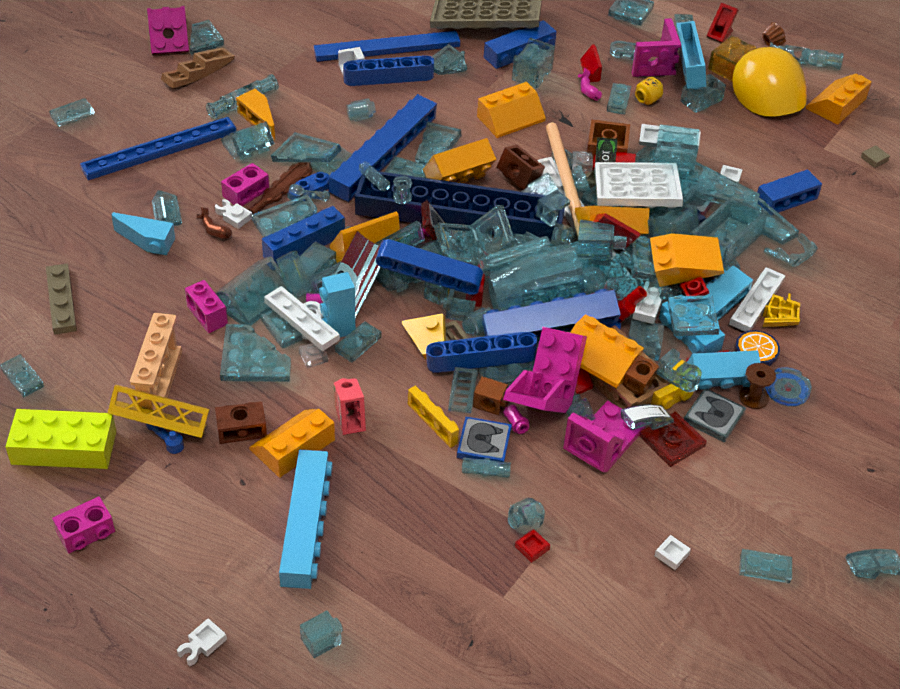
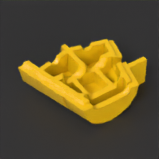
(781, 312)

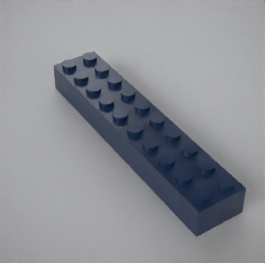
(454, 203)

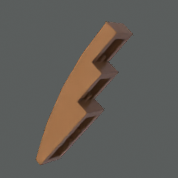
(202, 65)

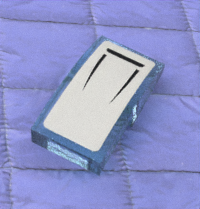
(646, 414)

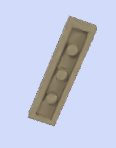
(61, 299)

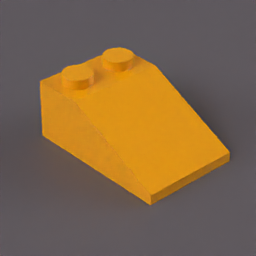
(685, 257)

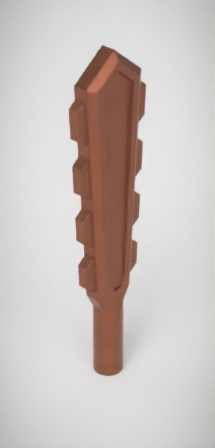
(279, 187)

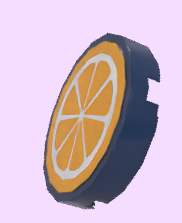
(759, 341)

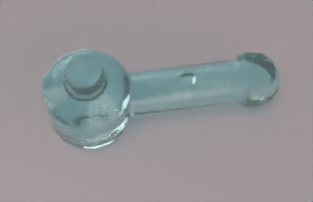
(296, 191)

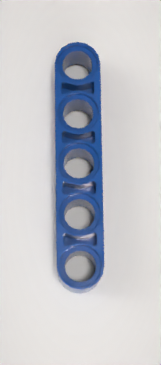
(388, 70)
(429, 266)
(481, 351)

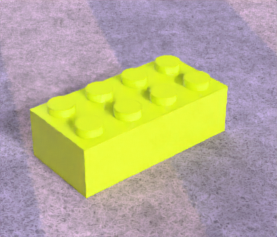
(61, 439)

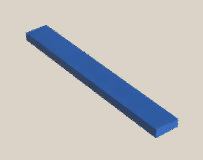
(389, 45)
(157, 148)

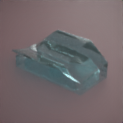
(648, 336)

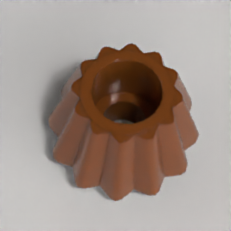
(774, 34)

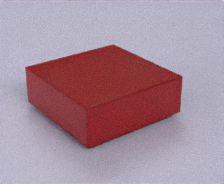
(532, 545)

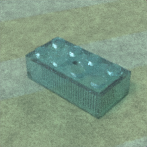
(735, 226)

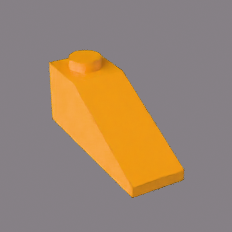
(255, 109)

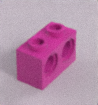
(245, 185)
(206, 306)
(83, 525)

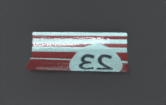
(361, 266)

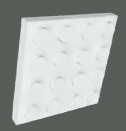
(638, 184)

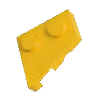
(426, 331)

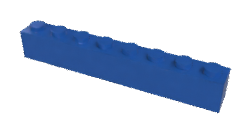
(383, 145)

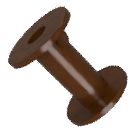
(759, 376)

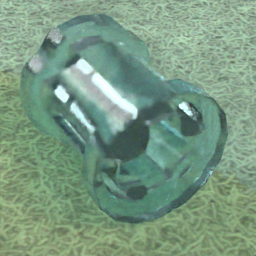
(402, 190)

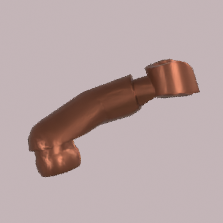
(211, 228)

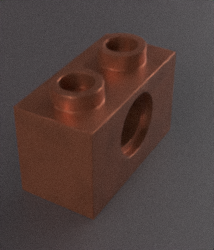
(519, 166)
(241, 422)

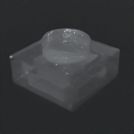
(583, 158)
(312, 355)

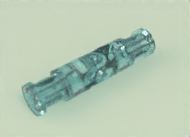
(814, 57)
(228, 102)

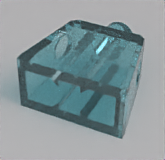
(598, 240)

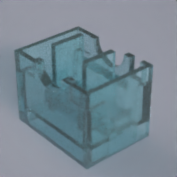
(533, 62)
(675, 221)

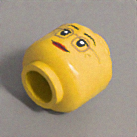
(649, 91)

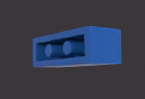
(790, 191)

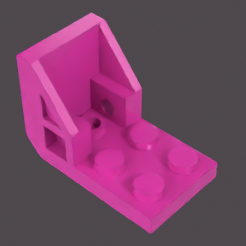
(553, 375)
(599, 440)

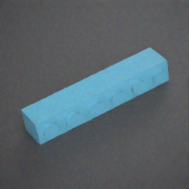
(691, 55)
(304, 519)

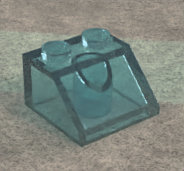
(248, 140)

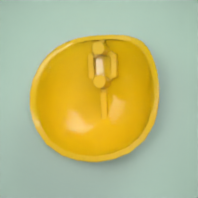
(770, 82)

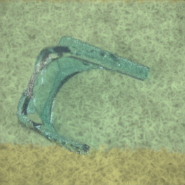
(794, 259)

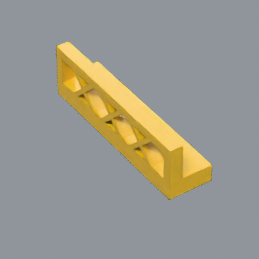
(158, 417)

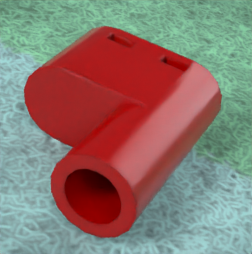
(628, 303)

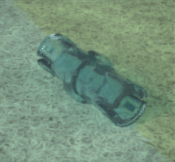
(486, 467)

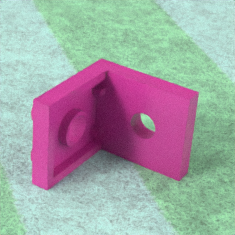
(164, 19)
(664, 50)

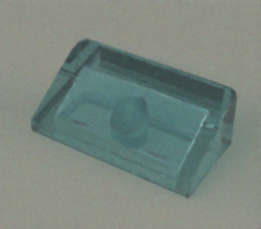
(166, 208)

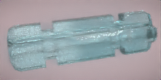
(374, 176)
(669, 292)

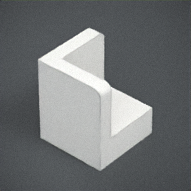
(349, 55)

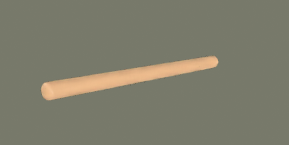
(564, 171)

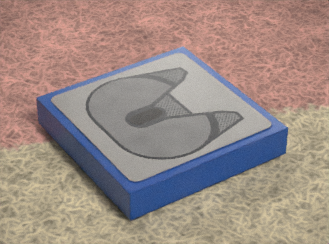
(484, 439)

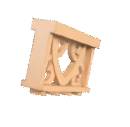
(157, 359)

